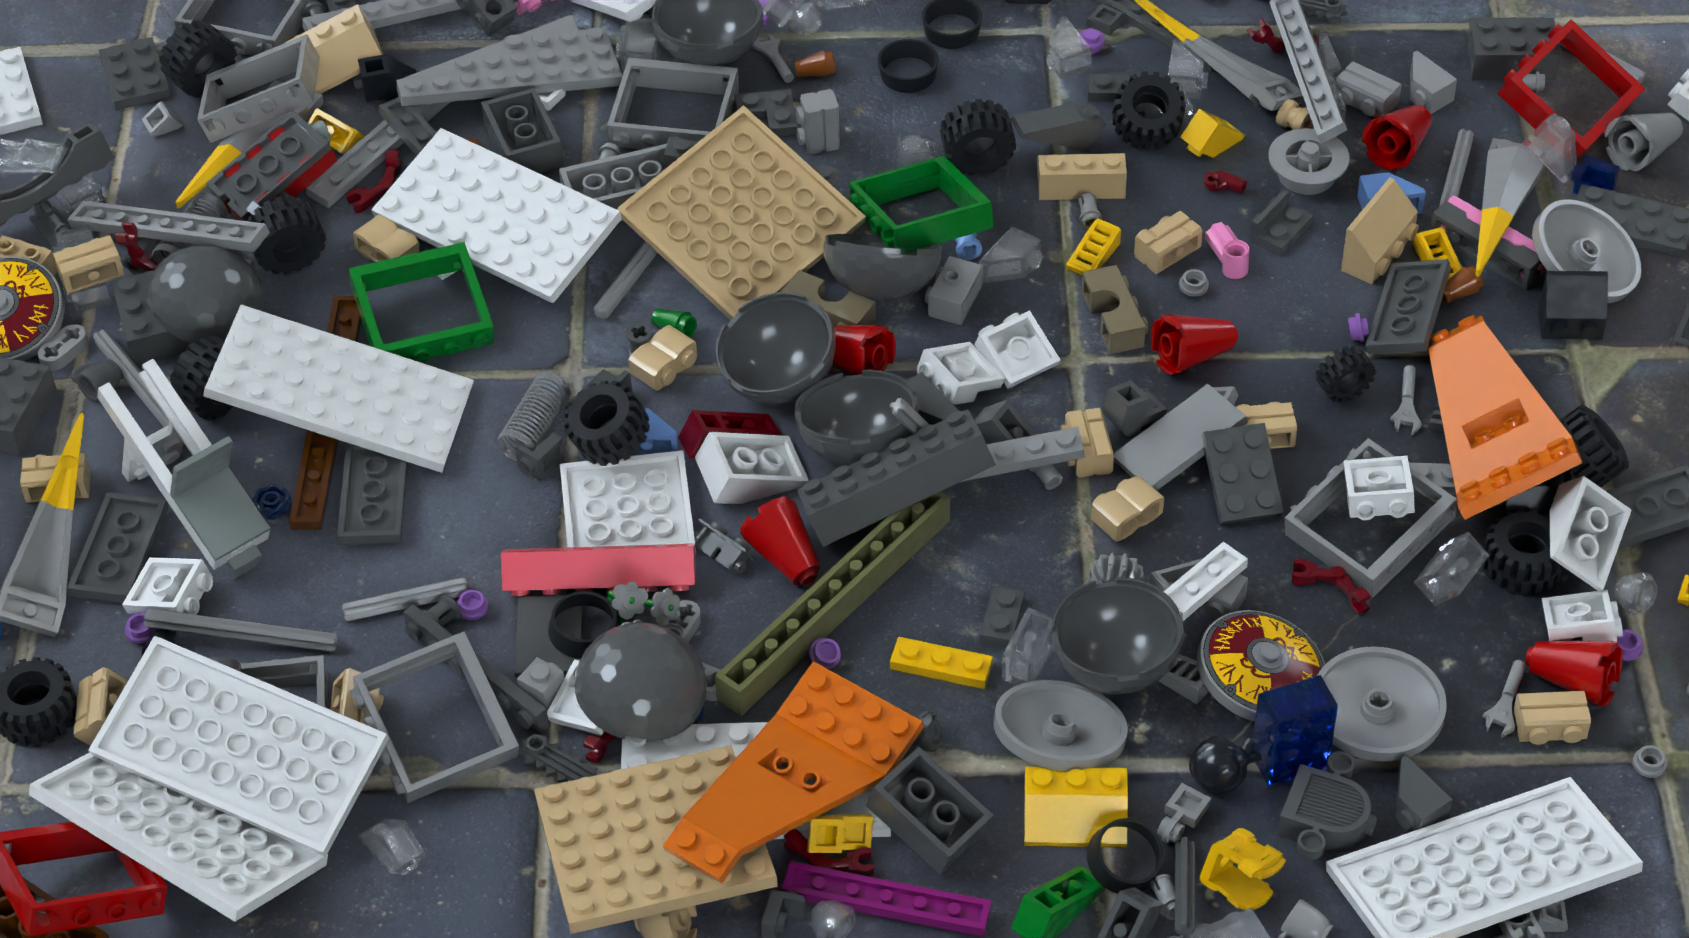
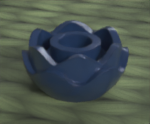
(272, 501)

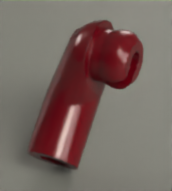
(1223, 180)

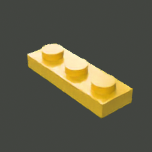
(941, 662)

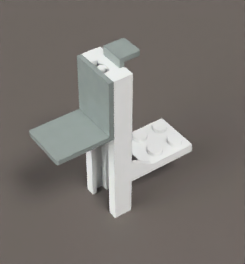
(201, 487)

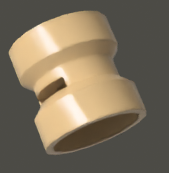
(1293, 116)

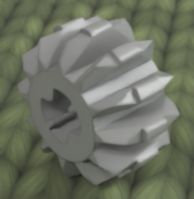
(1113, 566)

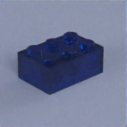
(1294, 728)

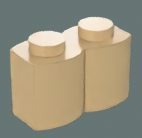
(383, 240)
(663, 357)
(1127, 508)

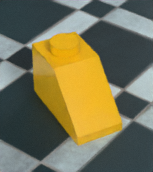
(1210, 134)

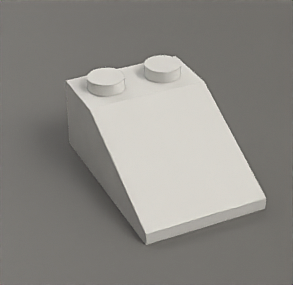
(749, 466)
(1586, 530)

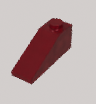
(702, 422)

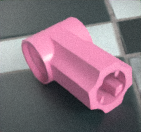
(1229, 250)

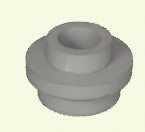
(1194, 283)
(1652, 755)

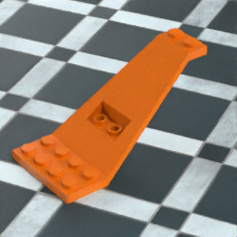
(1493, 419)
(824, 733)

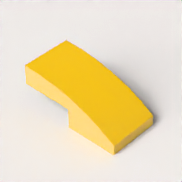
(839, 833)

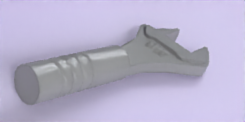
(770, 49)
(1406, 413)
(1502, 711)

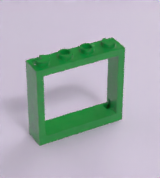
(971, 216)
(417, 267)

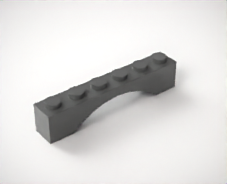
(86, 153)

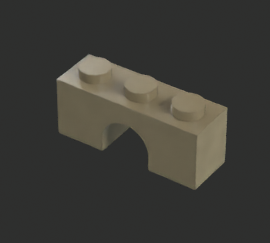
(1109, 291)
(849, 311)

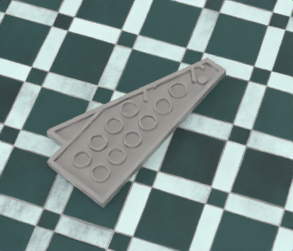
(541, 58)

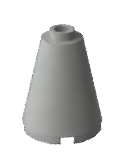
(1641, 138)

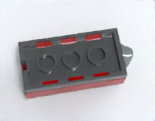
(279, 161)

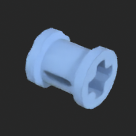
(968, 247)

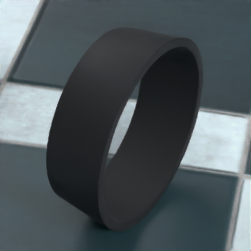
(943, 7)
(908, 48)
(568, 645)
(1104, 875)

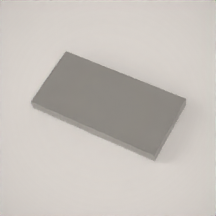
(1176, 438)

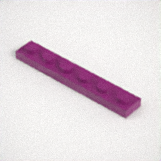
(890, 898)

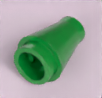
(679, 320)

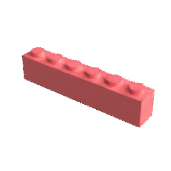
(597, 568)

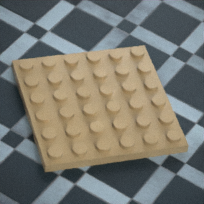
(739, 213)
(611, 836)

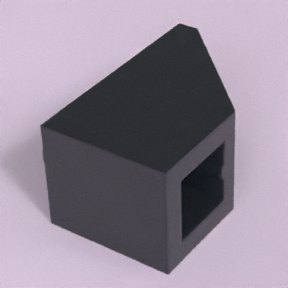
(380, 76)

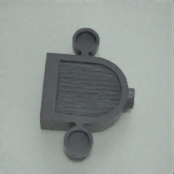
(1327, 809)

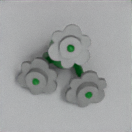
(631, 600)

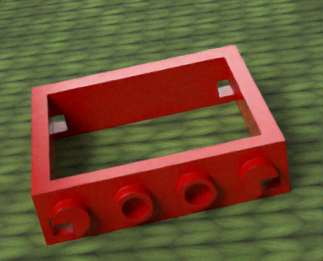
(1594, 57)
(68, 841)

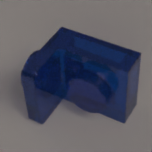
(1595, 173)

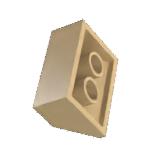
(340, 45)
(1078, 174)
(1379, 233)

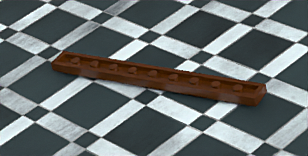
(320, 450)

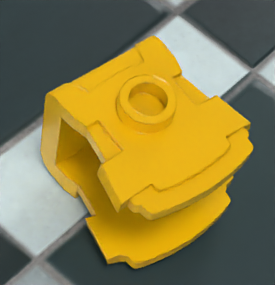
(1252, 859)

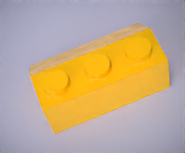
(1074, 805)

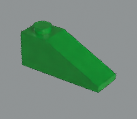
(1056, 904)

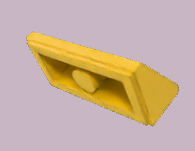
(342, 135)

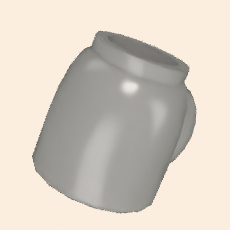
(1305, 922)

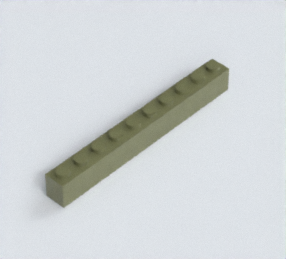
(829, 602)

